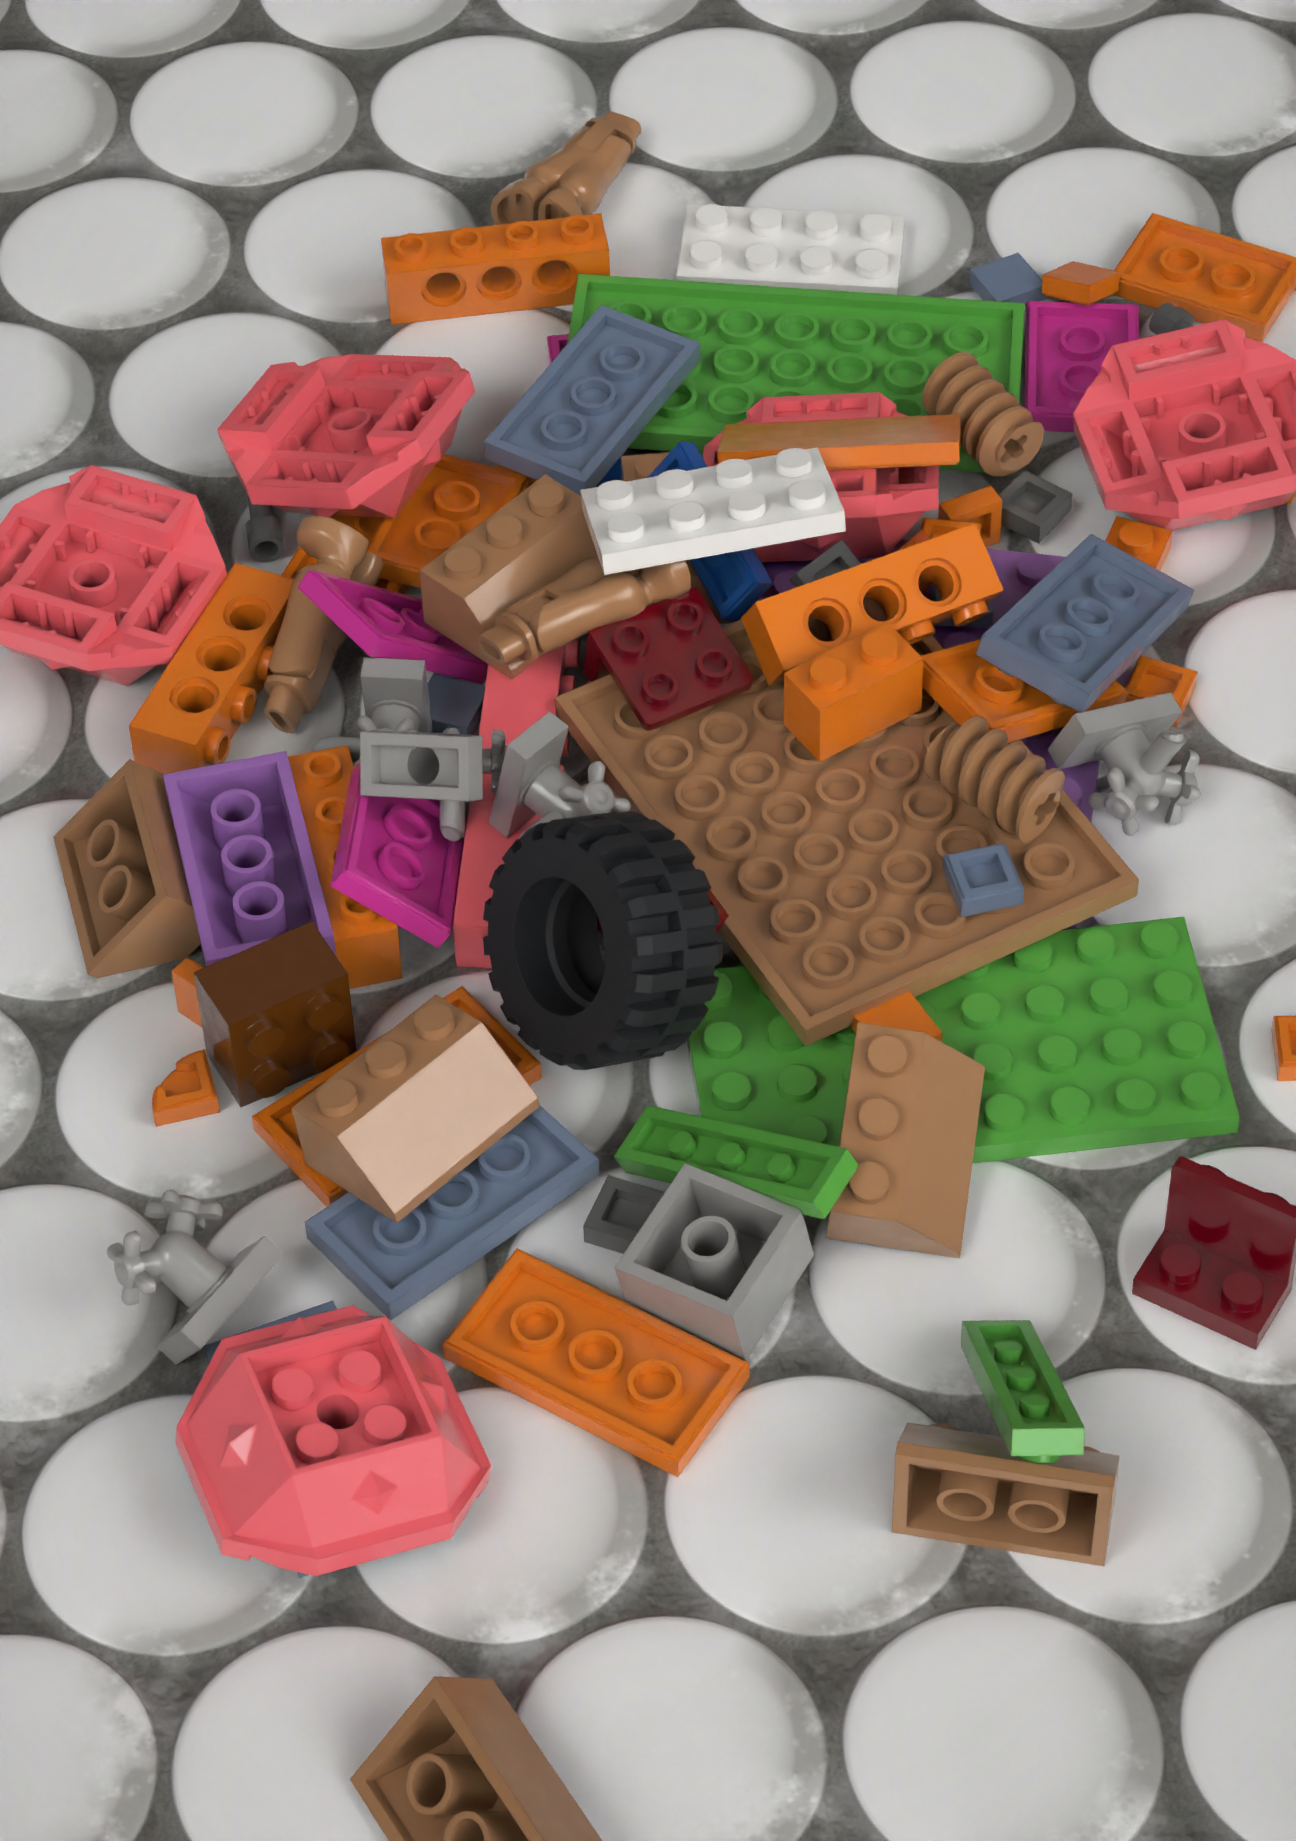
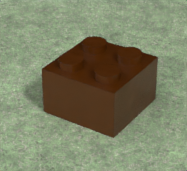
(276, 1013)

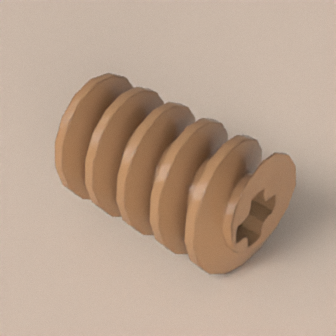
(991, 421)
(996, 777)

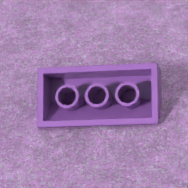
(245, 853)

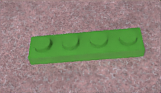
(773, 1164)
(1022, 1390)

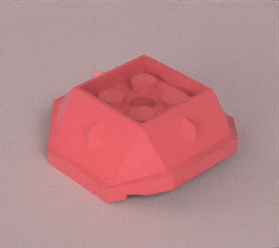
(1191, 426)
(345, 432)
(876, 501)
(105, 574)
(329, 1444)

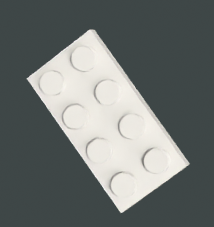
(792, 248)
(712, 510)

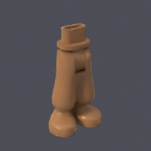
(573, 176)
(578, 603)
(307, 635)

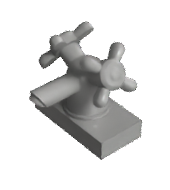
(393, 701)
(1136, 749)
(431, 767)
(536, 785)
(189, 1271)

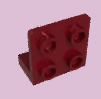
(668, 660)
(1221, 1254)

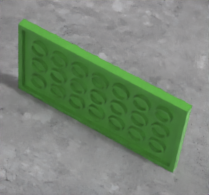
(802, 344)
(1079, 1037)

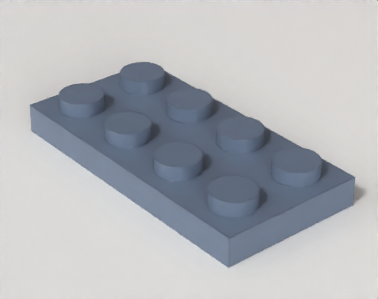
(592, 400)
(1084, 623)
(460, 1222)

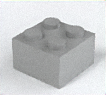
(716, 1260)

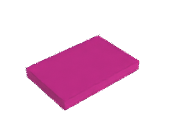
(1066, 354)
(389, 625)
(398, 861)

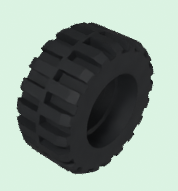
(653, 931)

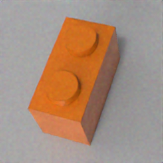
(853, 691)

